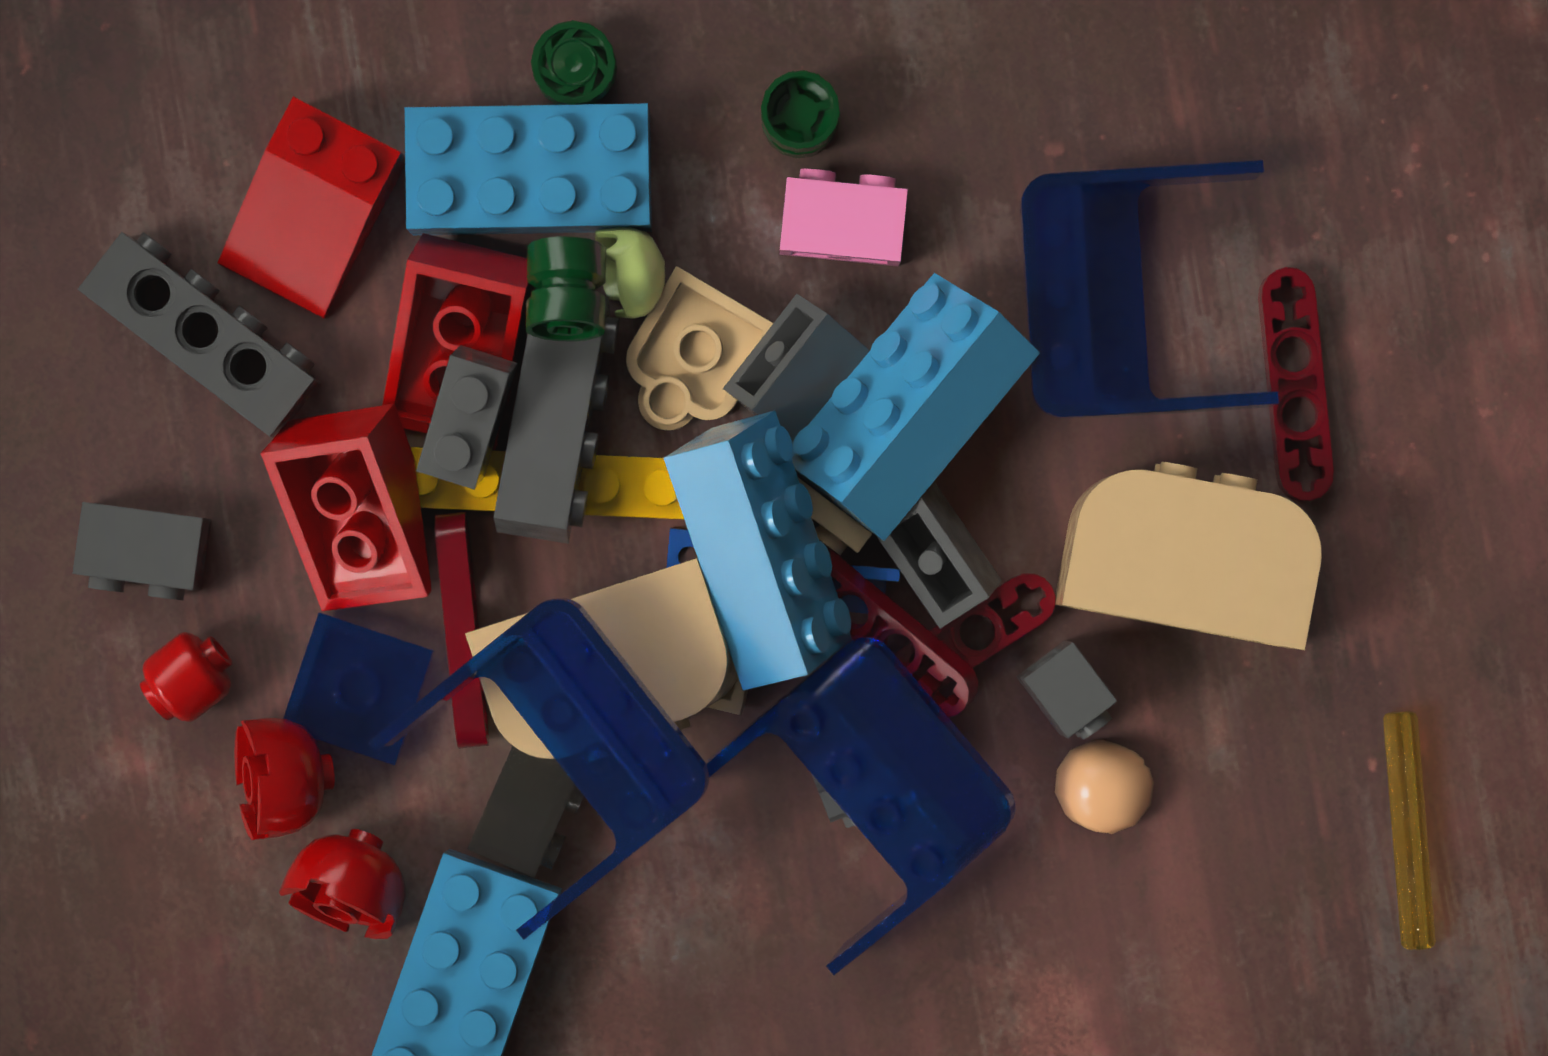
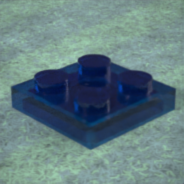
(356, 685)

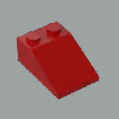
(310, 207)
(449, 300)
(352, 505)

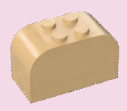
(1193, 555)
(663, 632)

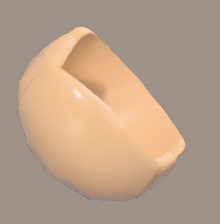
(1104, 786)

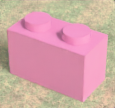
(843, 218)

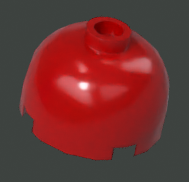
(279, 776)
(347, 883)

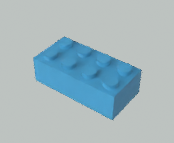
(527, 169)
(911, 405)
(759, 549)
(466, 962)

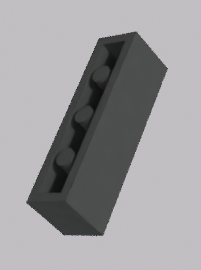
(552, 435)

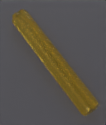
(1409, 830)

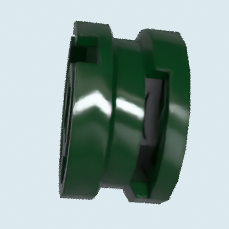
(574, 64)

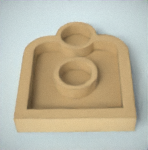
(691, 352)

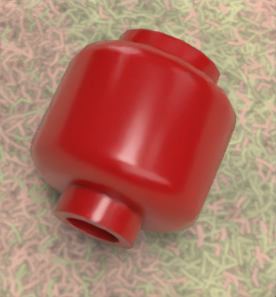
(186, 677)

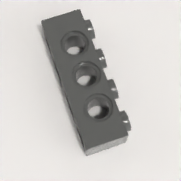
(118, 287)

